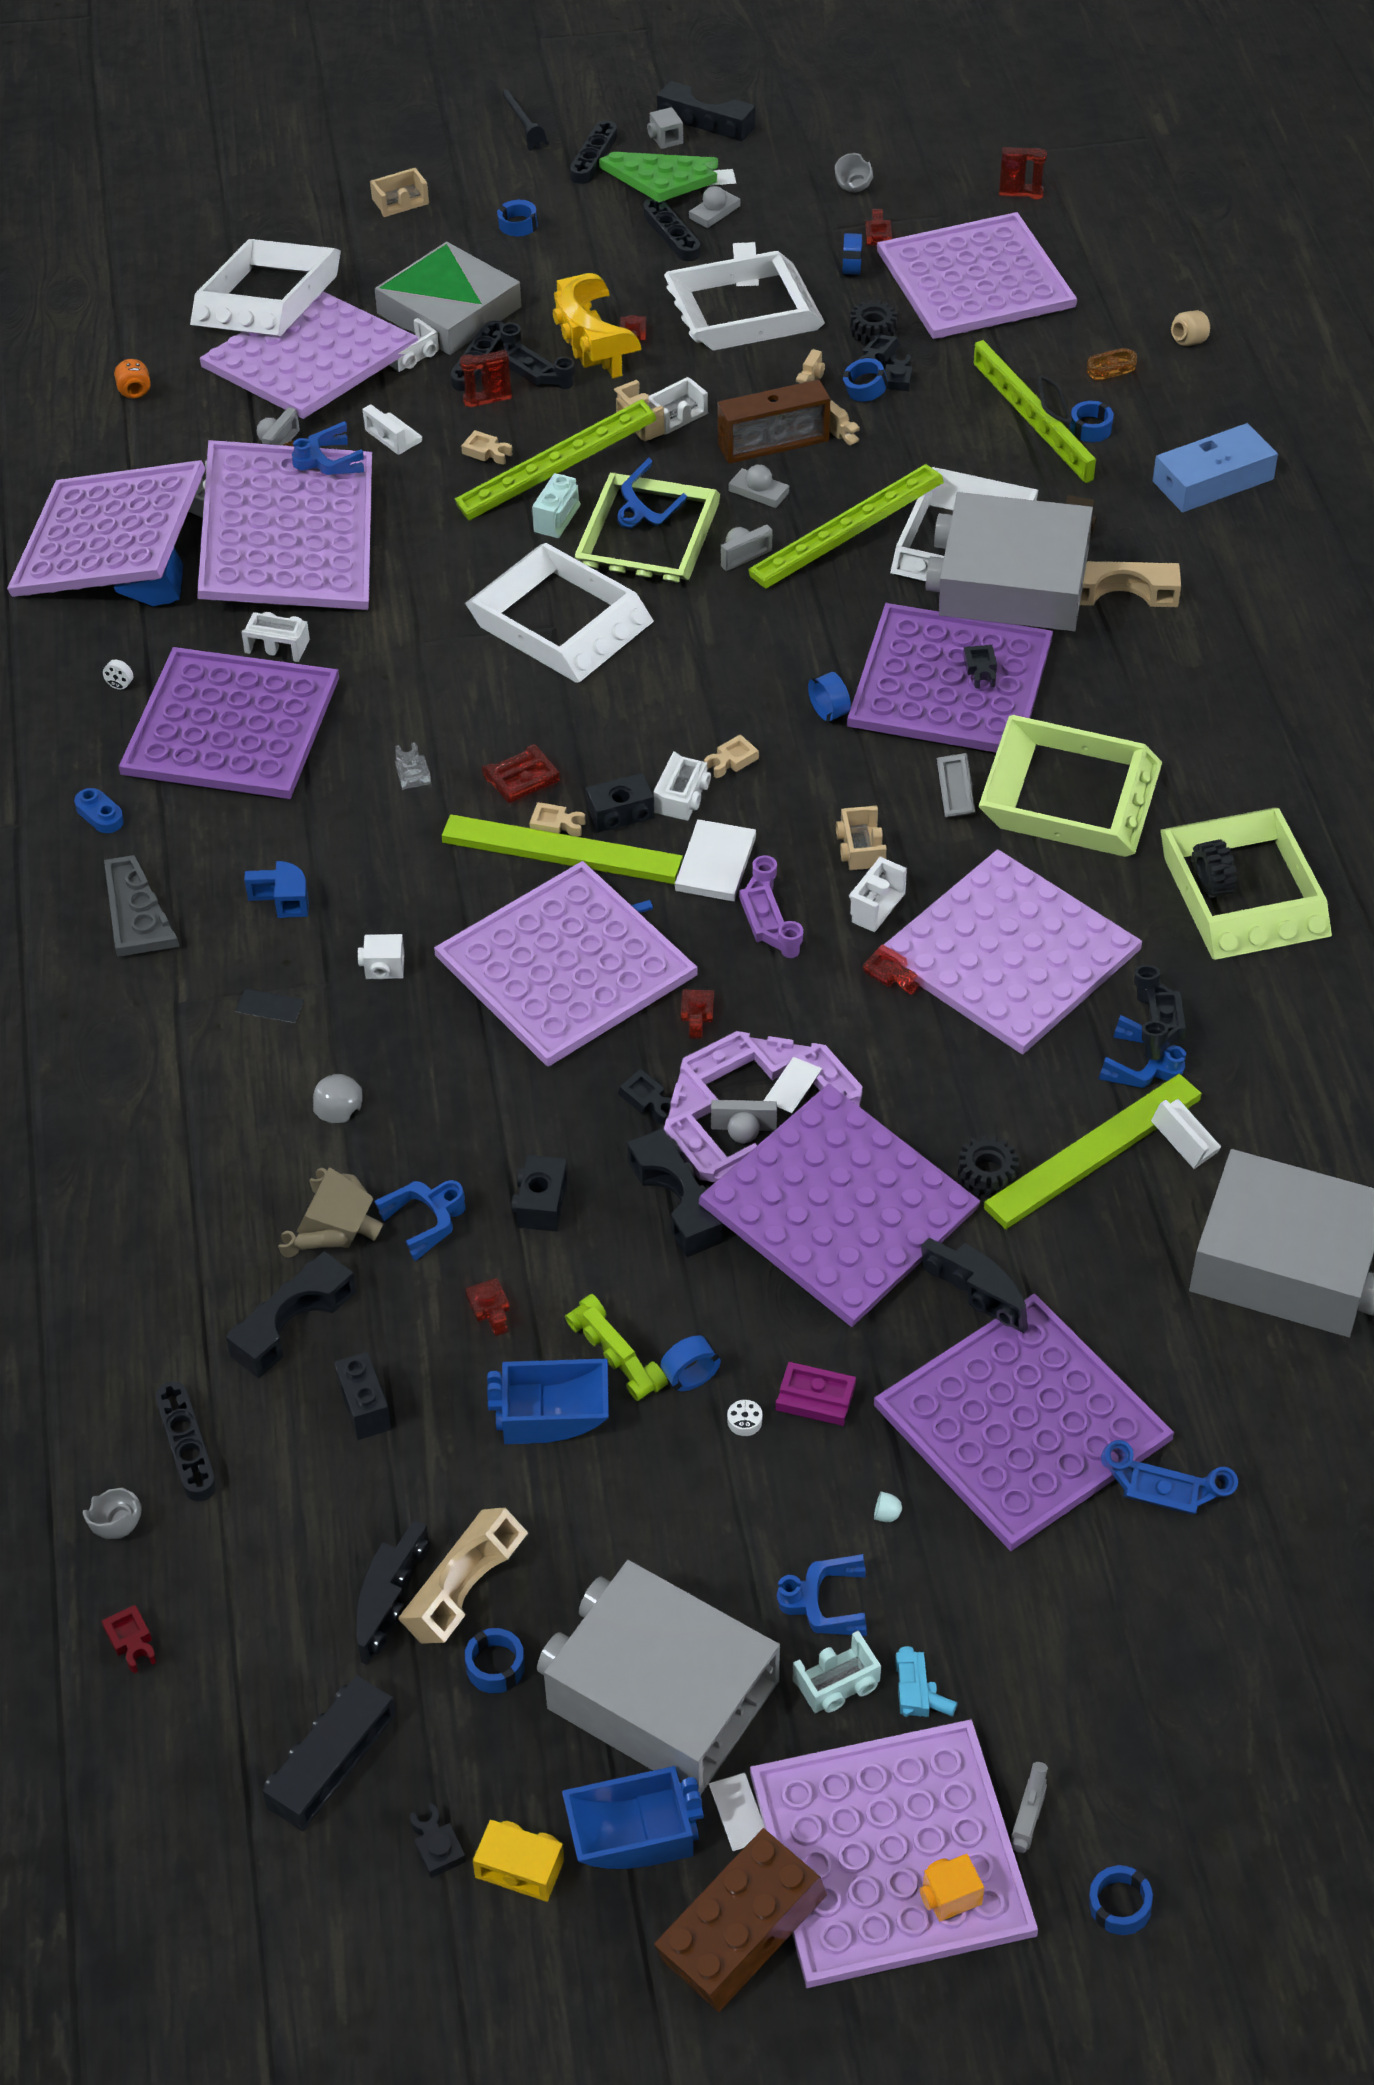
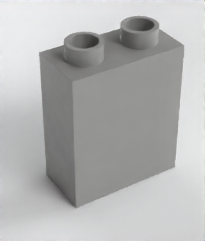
(1011, 560)
(1288, 1244)
(659, 1674)

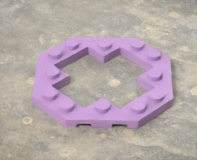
(693, 1098)

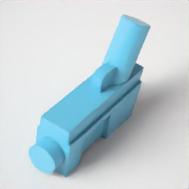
(913, 1690)

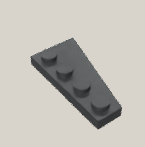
(135, 911)

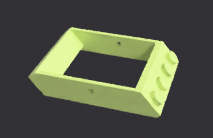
(656, 487)
(1011, 767)
(1259, 926)

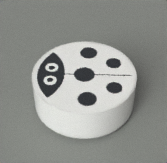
(117, 674)
(744, 1417)

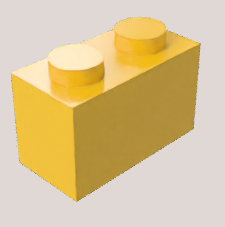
(519, 1859)

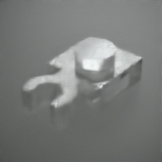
(411, 768)

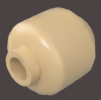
(1190, 328)

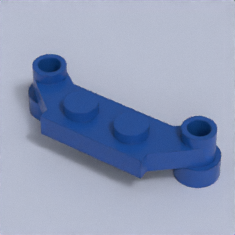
(1164, 1486)

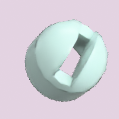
(887, 1507)

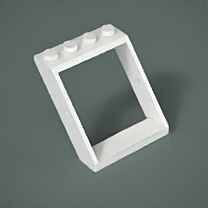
(218, 309)
(720, 336)
(914, 562)
(588, 646)

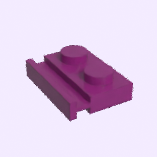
(815, 1393)

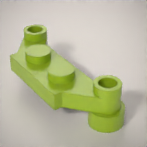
(599, 1332)

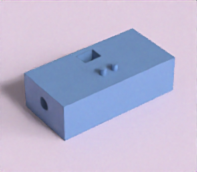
(1215, 467)

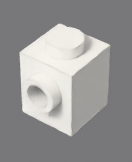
(382, 956)

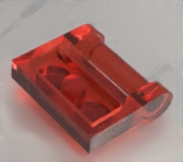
(1014, 170)
(494, 378)
(521, 774)

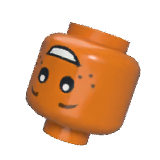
(132, 378)

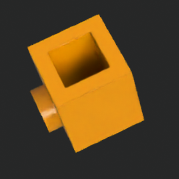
(951, 1887)

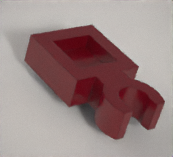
(130, 1635)

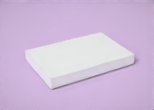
(715, 860)

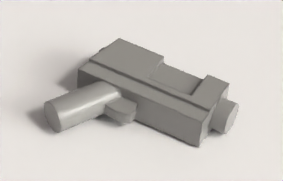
(1030, 1808)

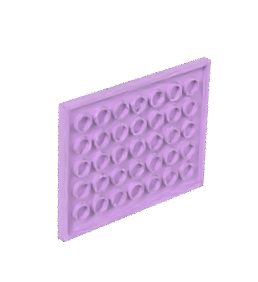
(284, 530)

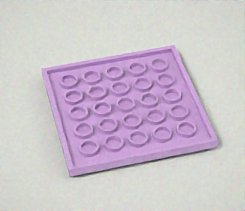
(976, 275)
(314, 359)
(107, 529)
(1012, 950)
(565, 962)
(870, 1828)

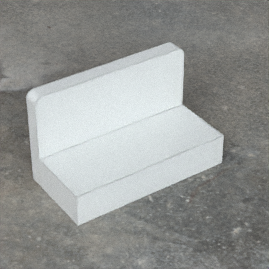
(390, 430)
(1185, 1132)

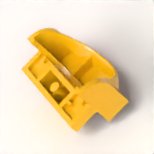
(589, 336)

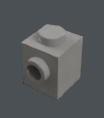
(665, 128)

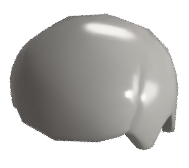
(853, 173)
(336, 1098)
(113, 1513)

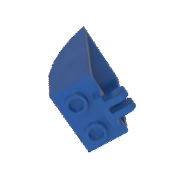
(548, 1399)
(634, 1819)

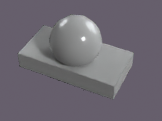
(715, 206)
(281, 430)
(759, 486)
(745, 546)
(956, 785)
(743, 1118)

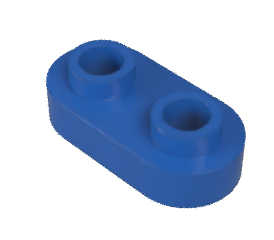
(99, 810)

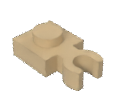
(812, 367)
(841, 426)
(484, 446)
(732, 754)
(555, 818)

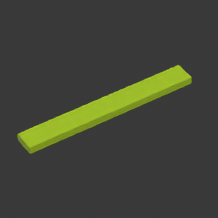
(1030, 407)
(555, 459)
(845, 526)
(562, 849)
(1086, 1154)

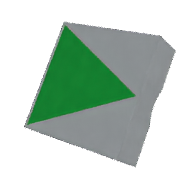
(449, 294)

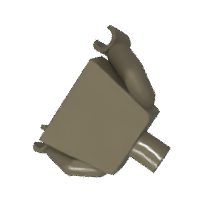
(333, 1215)

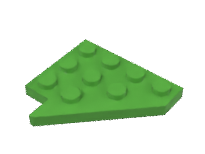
(660, 174)

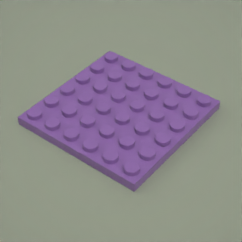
(920, 683)
(230, 722)
(839, 1203)
(1021, 1421)

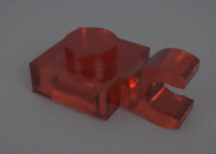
(877, 229)
(635, 324)
(890, 966)
(697, 1008)
(489, 1302)

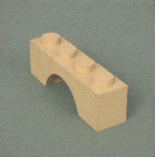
(1154, 582)
(438, 1604)

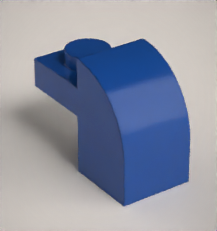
(283, 885)

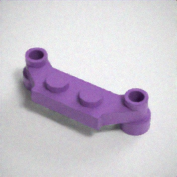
(764, 912)

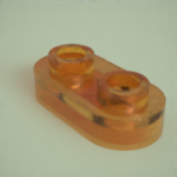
(1111, 363)

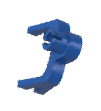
(309, 456)
(637, 508)
(1164, 1068)
(443, 1200)
(801, 1597)

